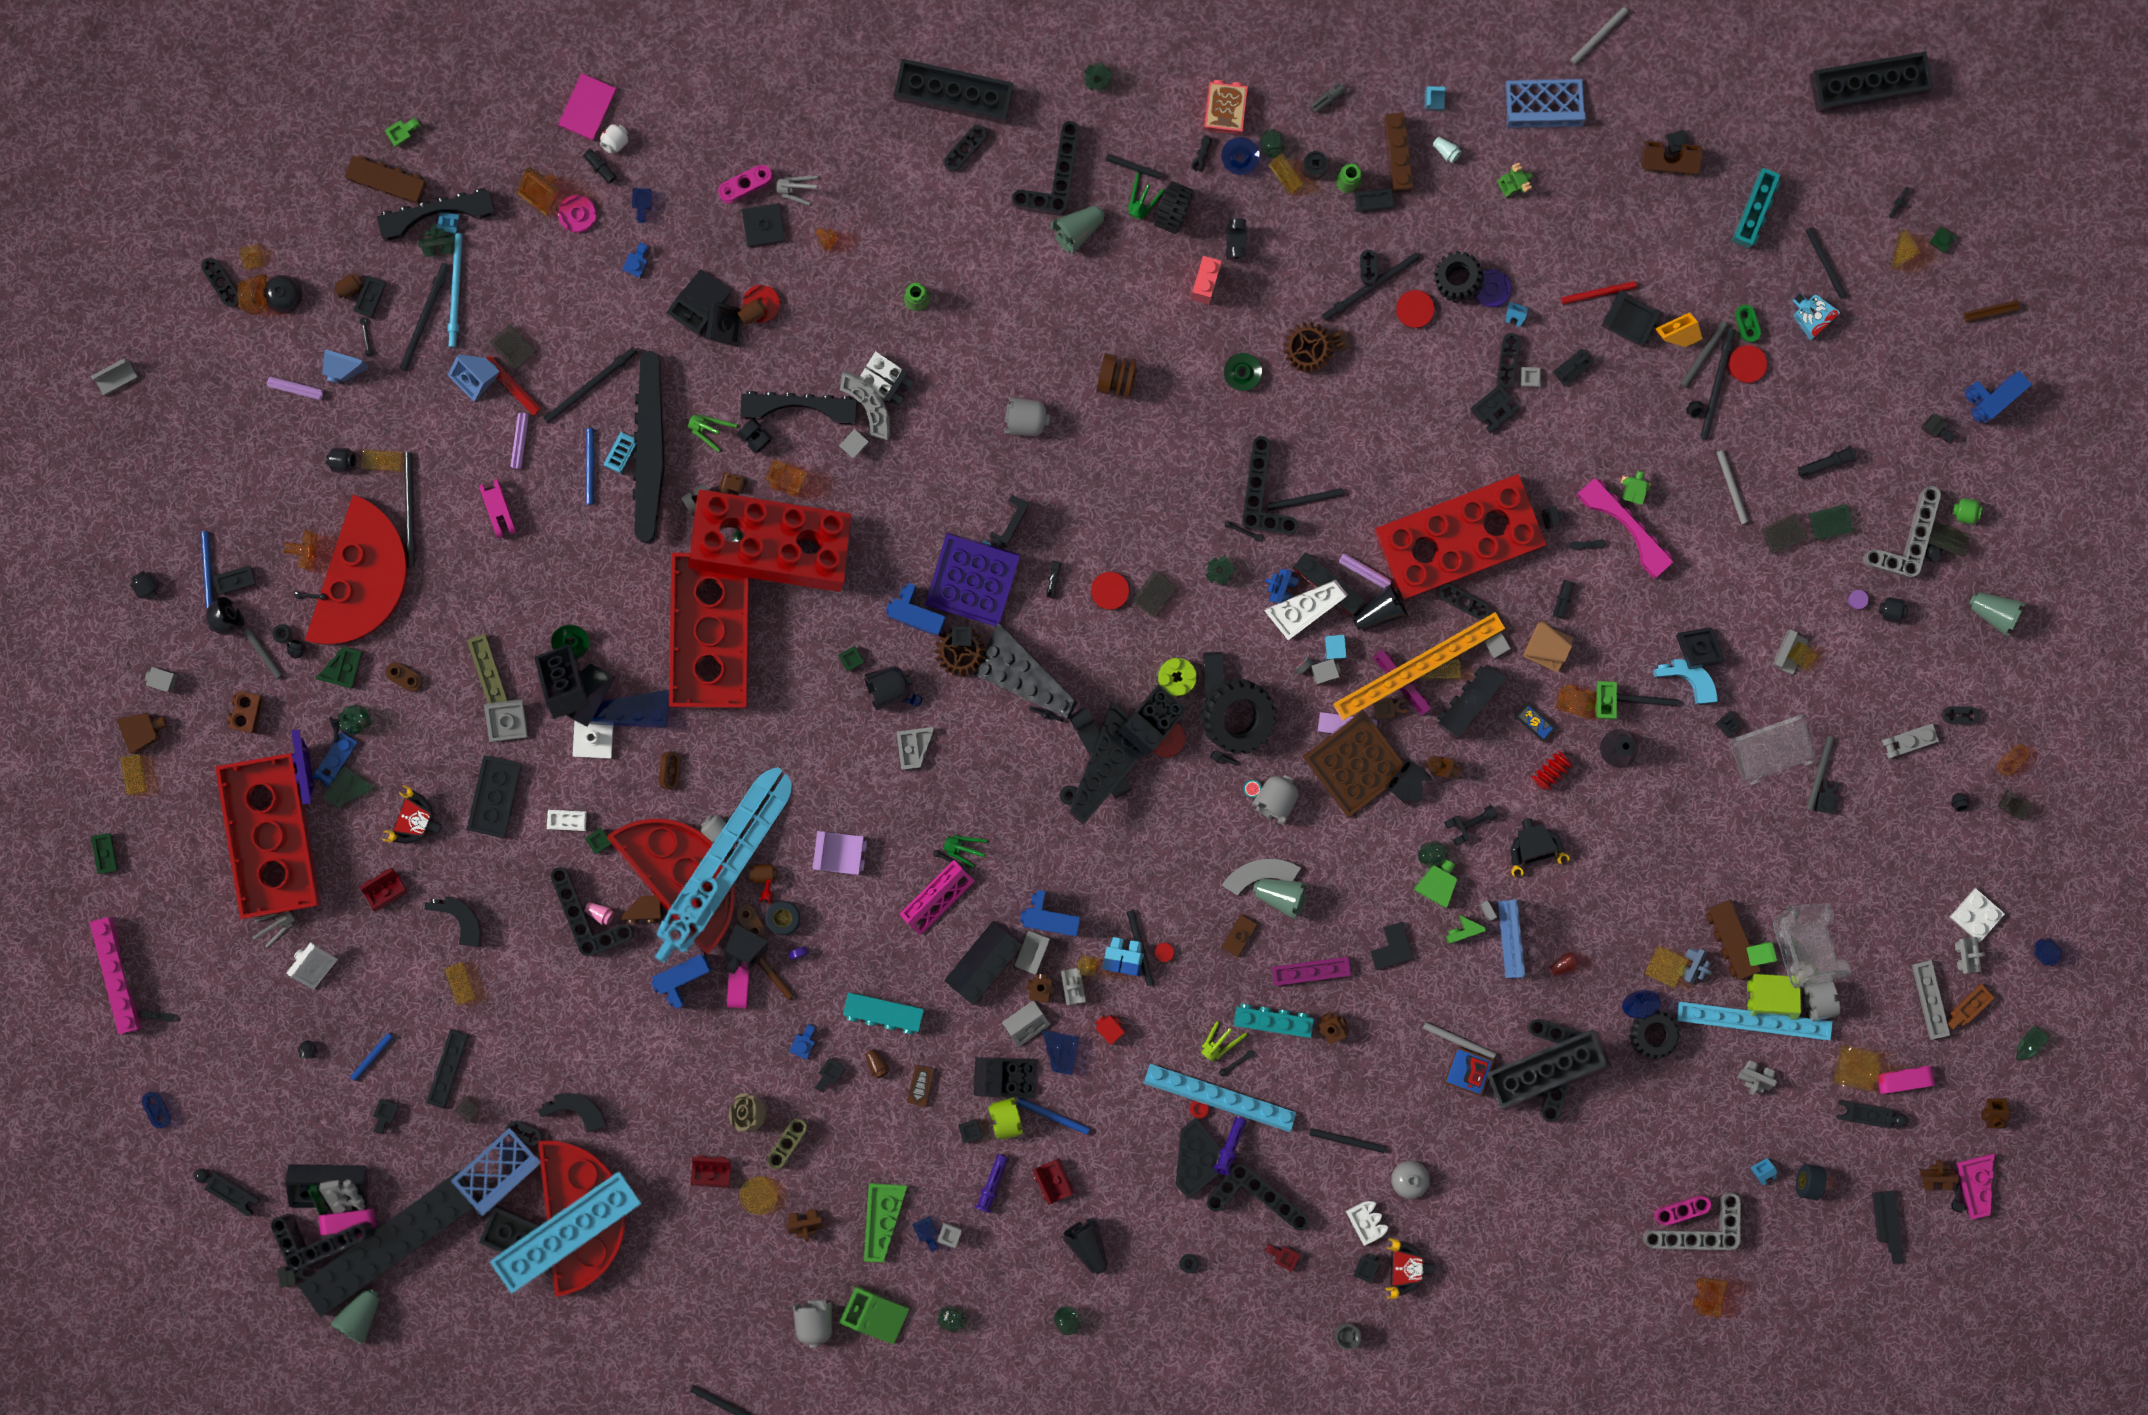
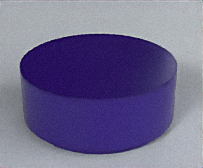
(799, 953)

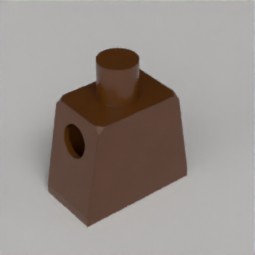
(140, 731)

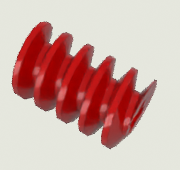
(1552, 771)

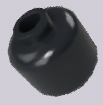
(341, 460)
(144, 585)
(1893, 610)

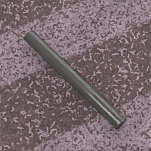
(1704, 354)
(1820, 773)

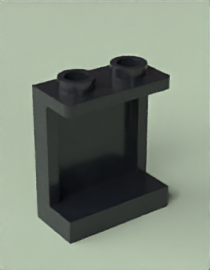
(1631, 319)
(1005, 539)

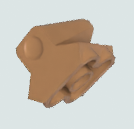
(1548, 646)

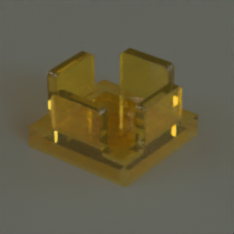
(1857, 1068)

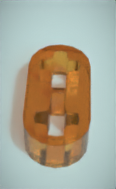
(2009, 756)

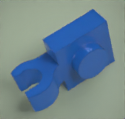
(635, 262)
(802, 1044)

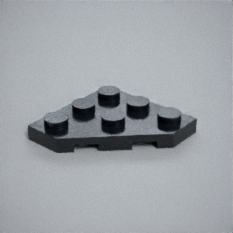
(1196, 1158)

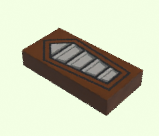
(920, 1085)

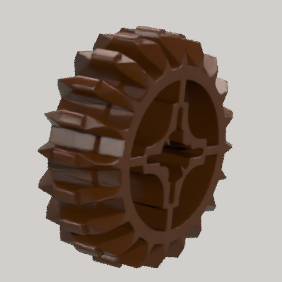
(1316, 343)
(955, 667)

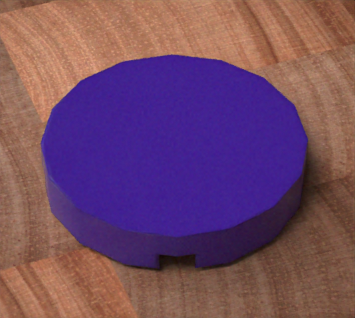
(1497, 291)

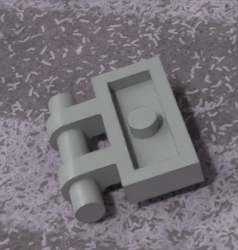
(342, 1197)

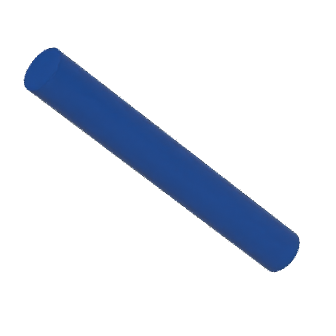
(371, 1057)

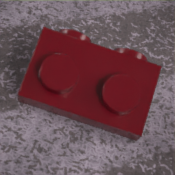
(383, 889)
(711, 1171)
(1053, 1181)

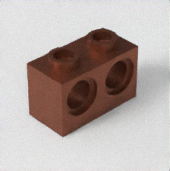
(251, 713)

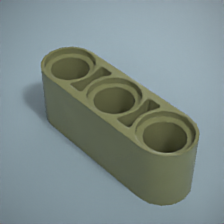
(780, 1149)

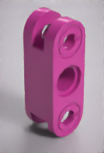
(751, 175)
(497, 508)

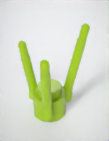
(1212, 1050)

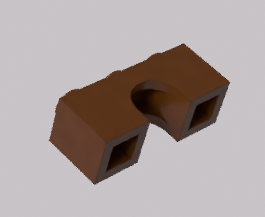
(1687, 161)

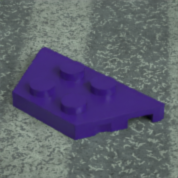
(302, 759)

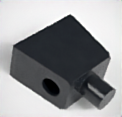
(744, 949)

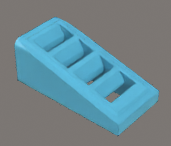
(614, 467)

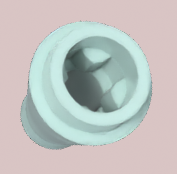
(1447, 149)

